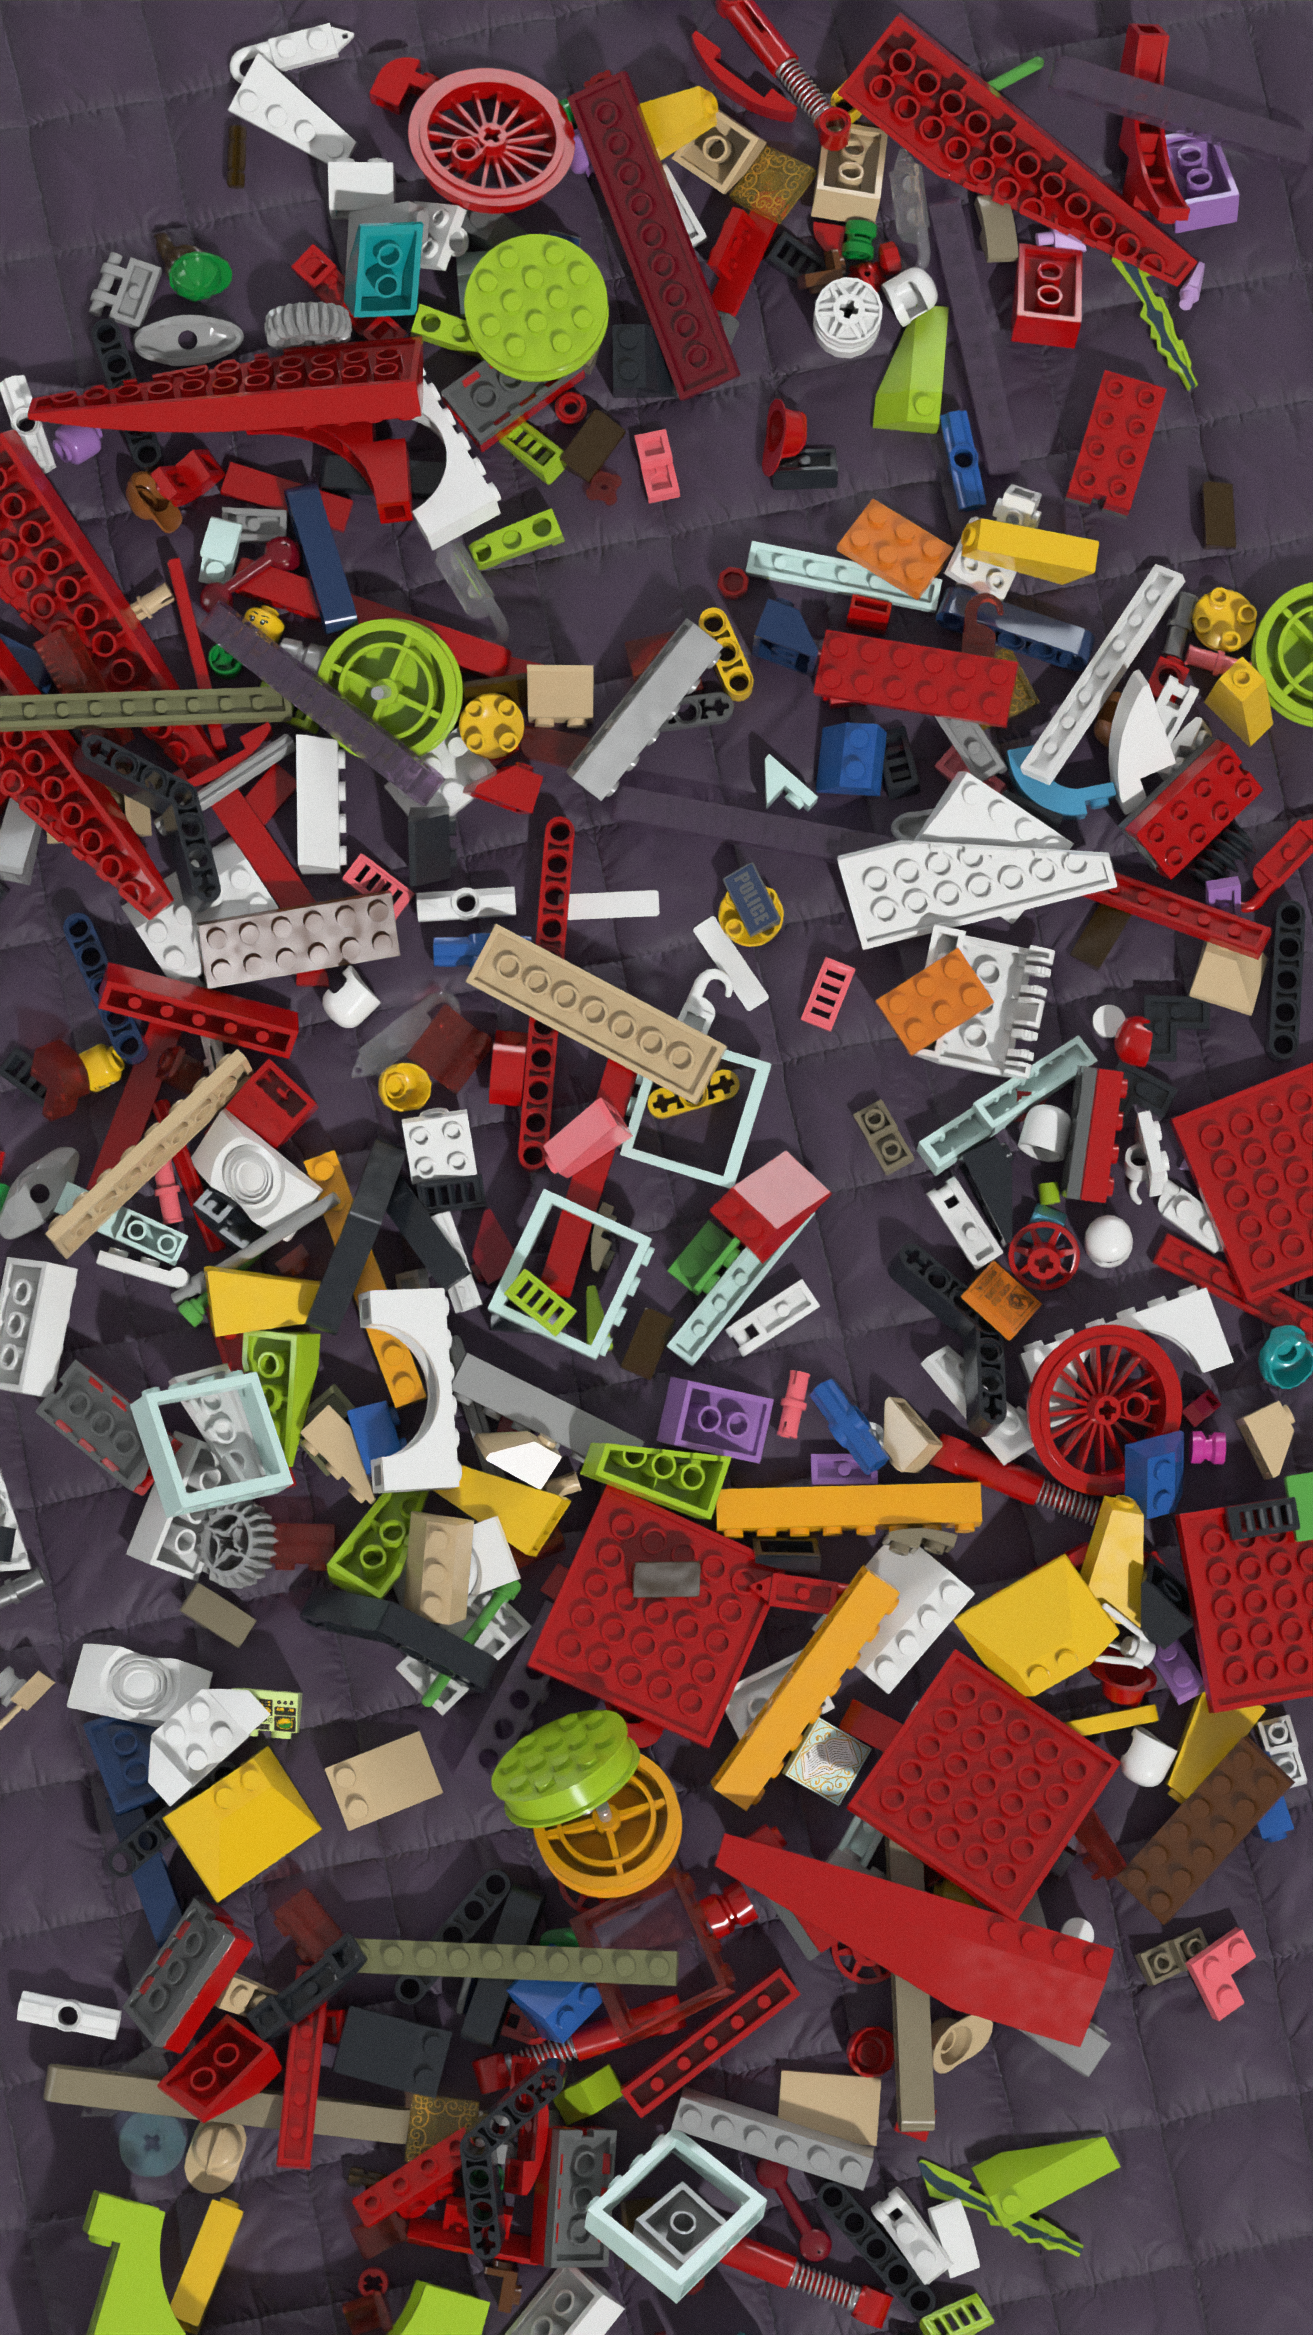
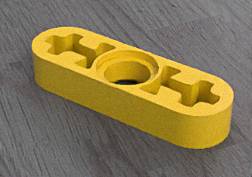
(718, 1094)
(1114, 1720)

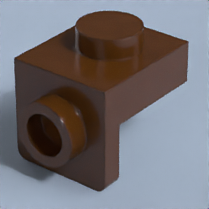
(817, 281)
(510, 2290)

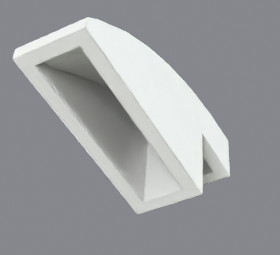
(1136, 743)

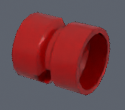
(729, 1909)

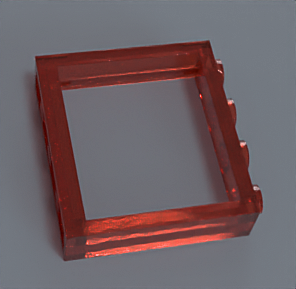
(583, 1928)

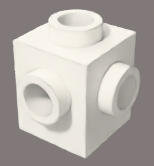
(1018, 507)

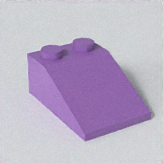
(1203, 182)
(715, 1420)

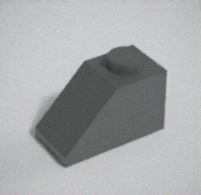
(489, 229)

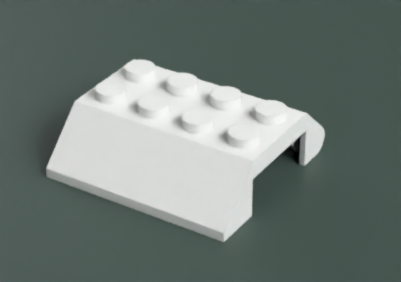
(174, 933)
(989, 1038)

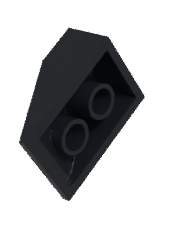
(990, 1179)
(392, 2051)

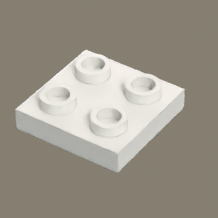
(444, 235)
(977, 575)
(439, 1145)
(1148, 1148)

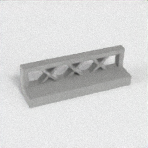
(974, 748)

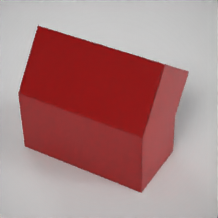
(868, 614)

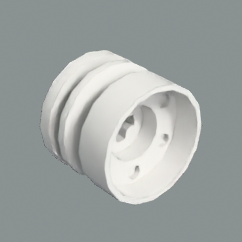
(843, 335)

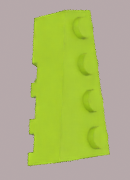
(666, 1477)

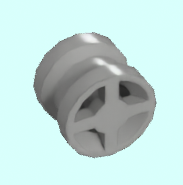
(9, 1685)

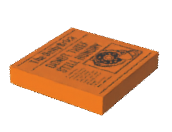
(1001, 1300)

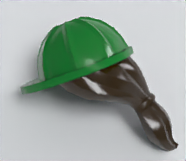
(192, 270)

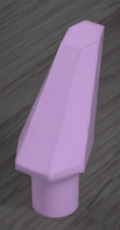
(1059, 240)
(1191, 289)

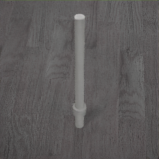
(198, 1282)

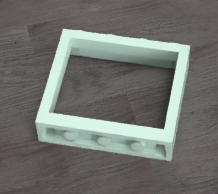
(637, 1106)
(627, 1286)
(162, 1459)
(640, 2257)

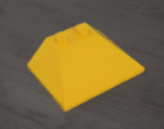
(1039, 1628)
(242, 1824)

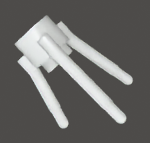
(1135, 1648)

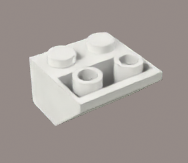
(359, 185)

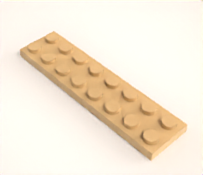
(596, 1014)
(143, 1161)

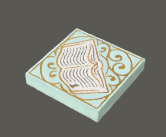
(827, 1761)

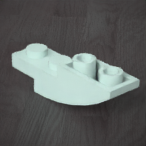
(132, 1229)

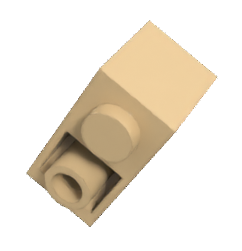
(243, 1995)

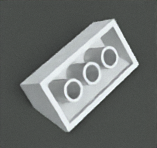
(319, 805)
(33, 1324)
(172, 1541)
(568, 2306)

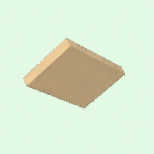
(832, 2104)

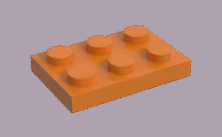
(895, 549)
(934, 1002)

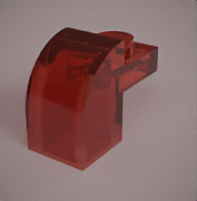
(63, 1075)

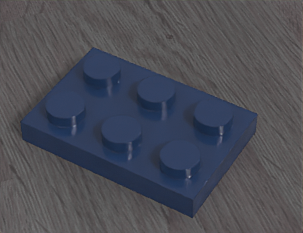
(123, 1761)

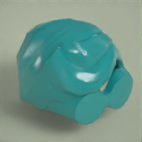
(1286, 1357)

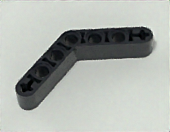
(196, 892)
(356, 1236)
(914, 1272)
(402, 1630)
(486, 2158)

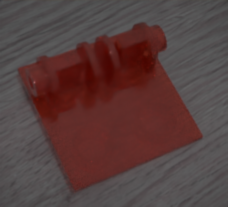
(450, 1049)

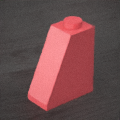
(586, 1139)

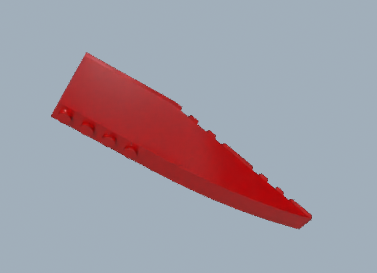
(994, 149)
(291, 390)
(60, 581)
(73, 806)
(939, 1945)

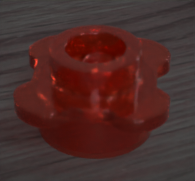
(608, 495)

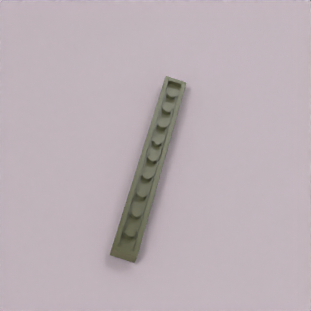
(142, 709)
(520, 1962)

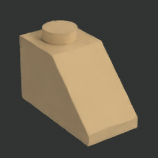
(907, 1437)

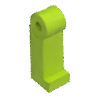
(443, 331)
(516, 540)

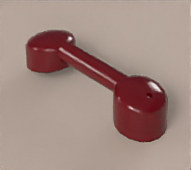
(279, 553)
(812, 2239)

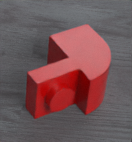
(397, 82)
(188, 478)
(508, 1068)

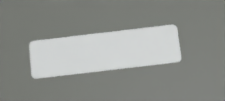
(612, 904)
(731, 962)

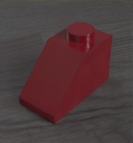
(491, 1250)

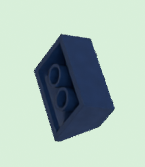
(785, 638)

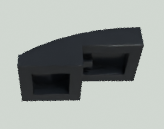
(223, 1219)

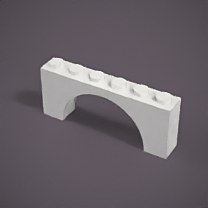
(463, 495)
(1184, 1321)
(420, 1323)

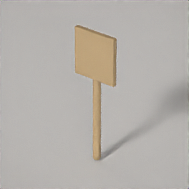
(28, 1695)

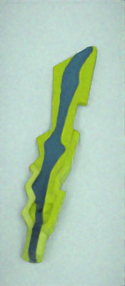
(1162, 326)
(948, 2186)

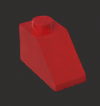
(509, 788)

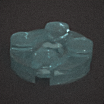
(152, 2162)

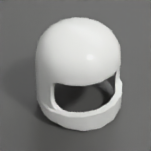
(907, 291)
(352, 1002)
(1045, 1128)
(1108, 1241)
(1147, 1758)

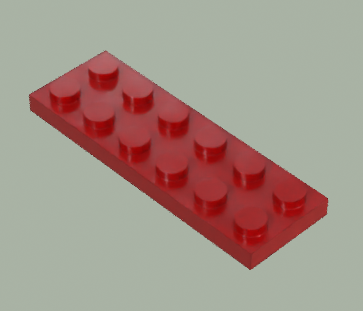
(916, 678)

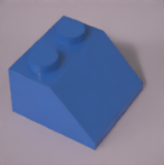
(851, 759)
(376, 1432)
(1155, 1473)
(555, 2006)

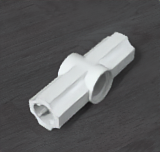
(17, 402)
(443, 904)
(465, 1293)
(47, 2011)

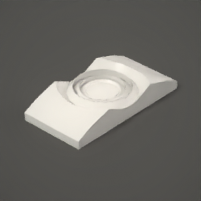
(253, 1173)
(490, 1561)
(497, 1639)
(133, 1685)

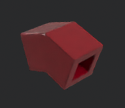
(1201, 1408)

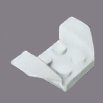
(200, 1739)

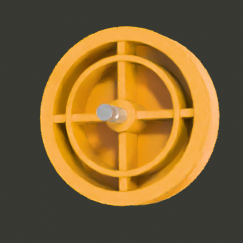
(619, 1843)

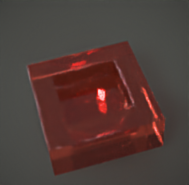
(294, 1261)

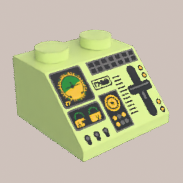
(284, 1711)

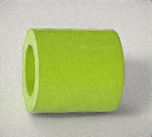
(1049, 1193)

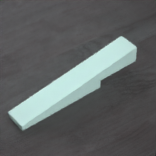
(1000, 1107)

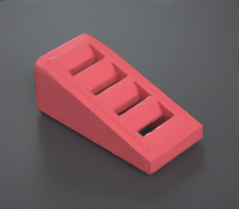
(357, 867)
(839, 968)

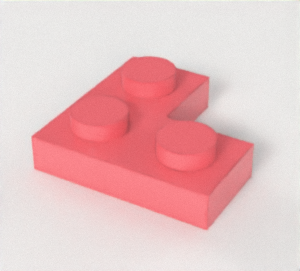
(1213, 1971)

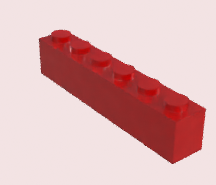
(198, 1010)
(709, 2041)

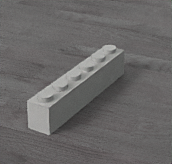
(644, 710)
(533, 1408)
(772, 2138)

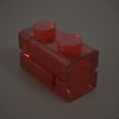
(303, 1545)
(308, 1925)

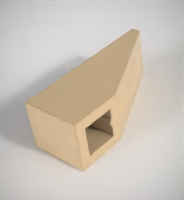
(336, 1443)

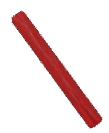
(189, 1179)

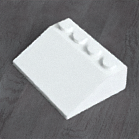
(981, 816)
(926, 1606)

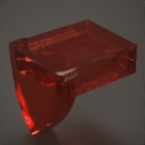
(368, 2313)

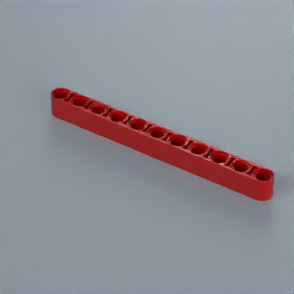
(556, 945)

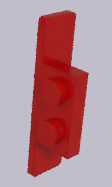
(738, 256)
(415, 2184)
(454, 2232)

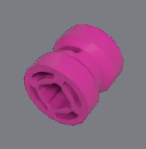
(1209, 1448)

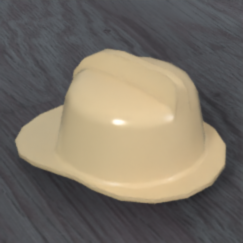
(957, 2040)
(215, 2156)

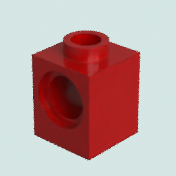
(1169, 665)

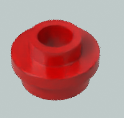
(570, 398)

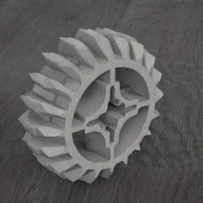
(307, 325)
(239, 1551)

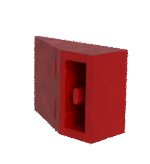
(271, 1105)

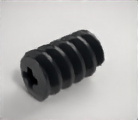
(1222, 856)

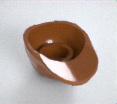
(149, 504)

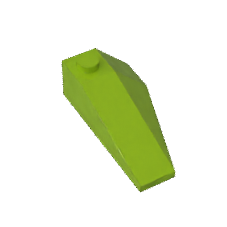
(914, 380)
(287, 1373)
(377, 1547)
(1035, 2177)

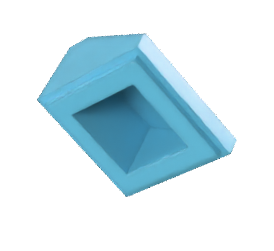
(1045, 1213)

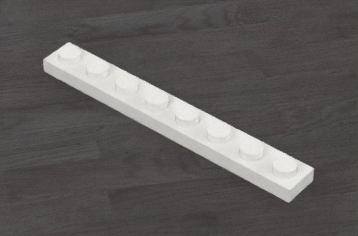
(1102, 674)

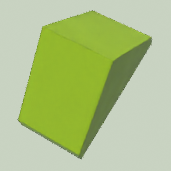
(588, 2095)

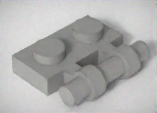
(134, 294)

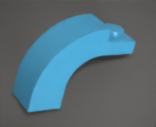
(1054, 797)

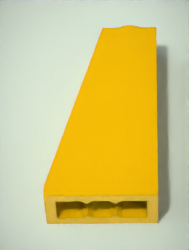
(679, 118)
(1030, 550)
(1242, 701)
(256, 1301)
(523, 1510)
(1116, 1557)
(1205, 1744)
(206, 2264)

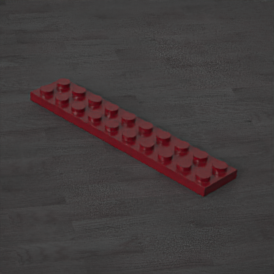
(653, 236)

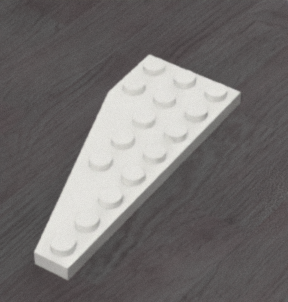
(913, 885)

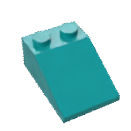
(384, 269)

